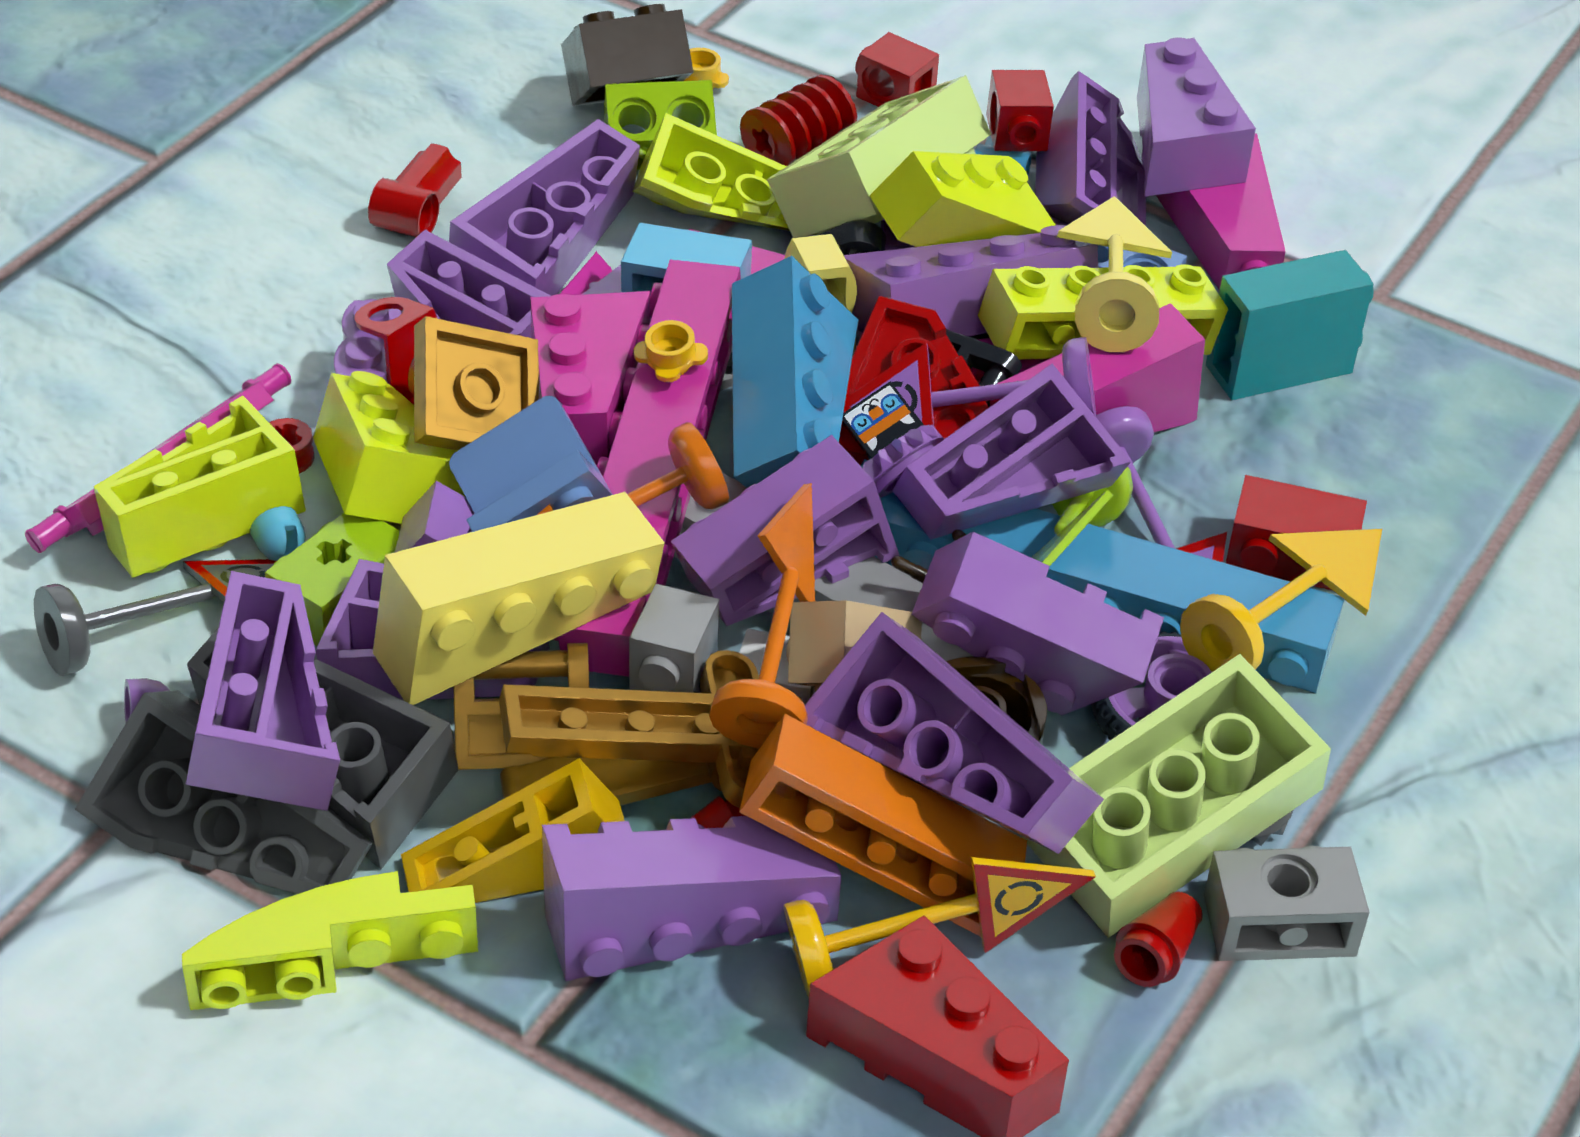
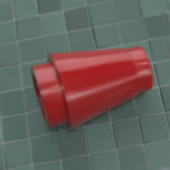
(1158, 940)

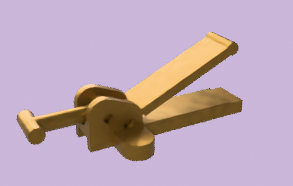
(630, 739)

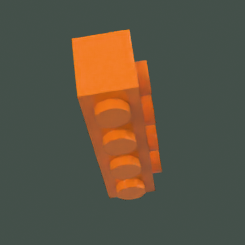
(871, 818)

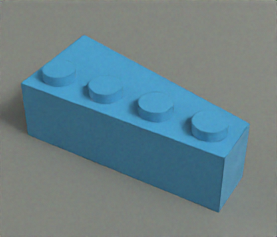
(788, 367)

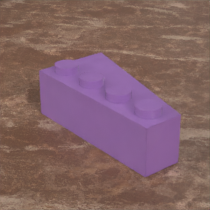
(553, 210)
(957, 274)
(936, 728)
(674, 891)

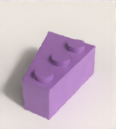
(462, 286)
(1012, 459)
(849, 526)
(1009, 611)

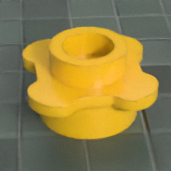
(707, 66)
(670, 350)

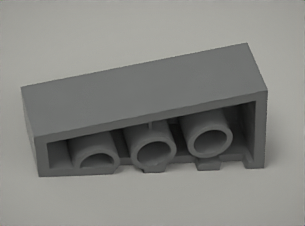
(388, 750)

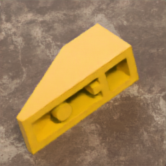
(503, 844)

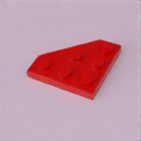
(892, 334)

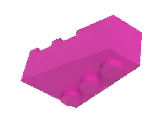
(585, 355)

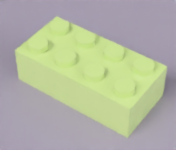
(840, 174)
(1188, 784)

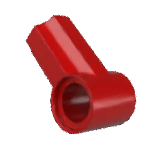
(415, 196)

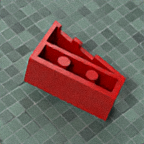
(941, 1028)

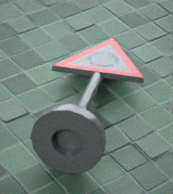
(65, 628)

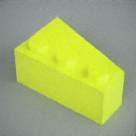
(958, 199)
(198, 491)

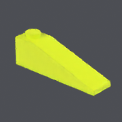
(708, 176)

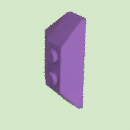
(1089, 155)

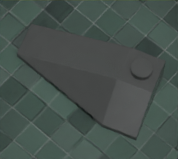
(149, 807)

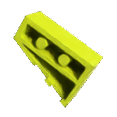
(371, 448)

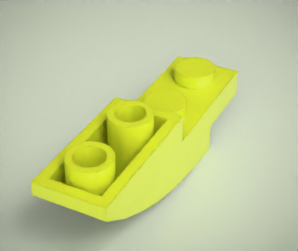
(302, 939)

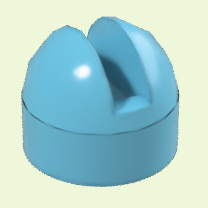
(278, 532)

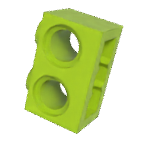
(649, 102)

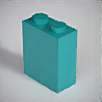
(1290, 324)

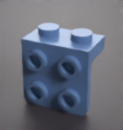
(526, 467)

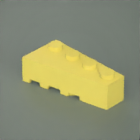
(508, 589)

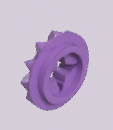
(891, 461)

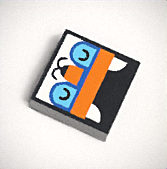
(880, 419)

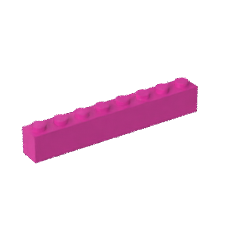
(639, 435)

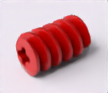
(798, 119)

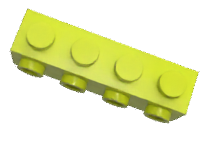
(1034, 307)

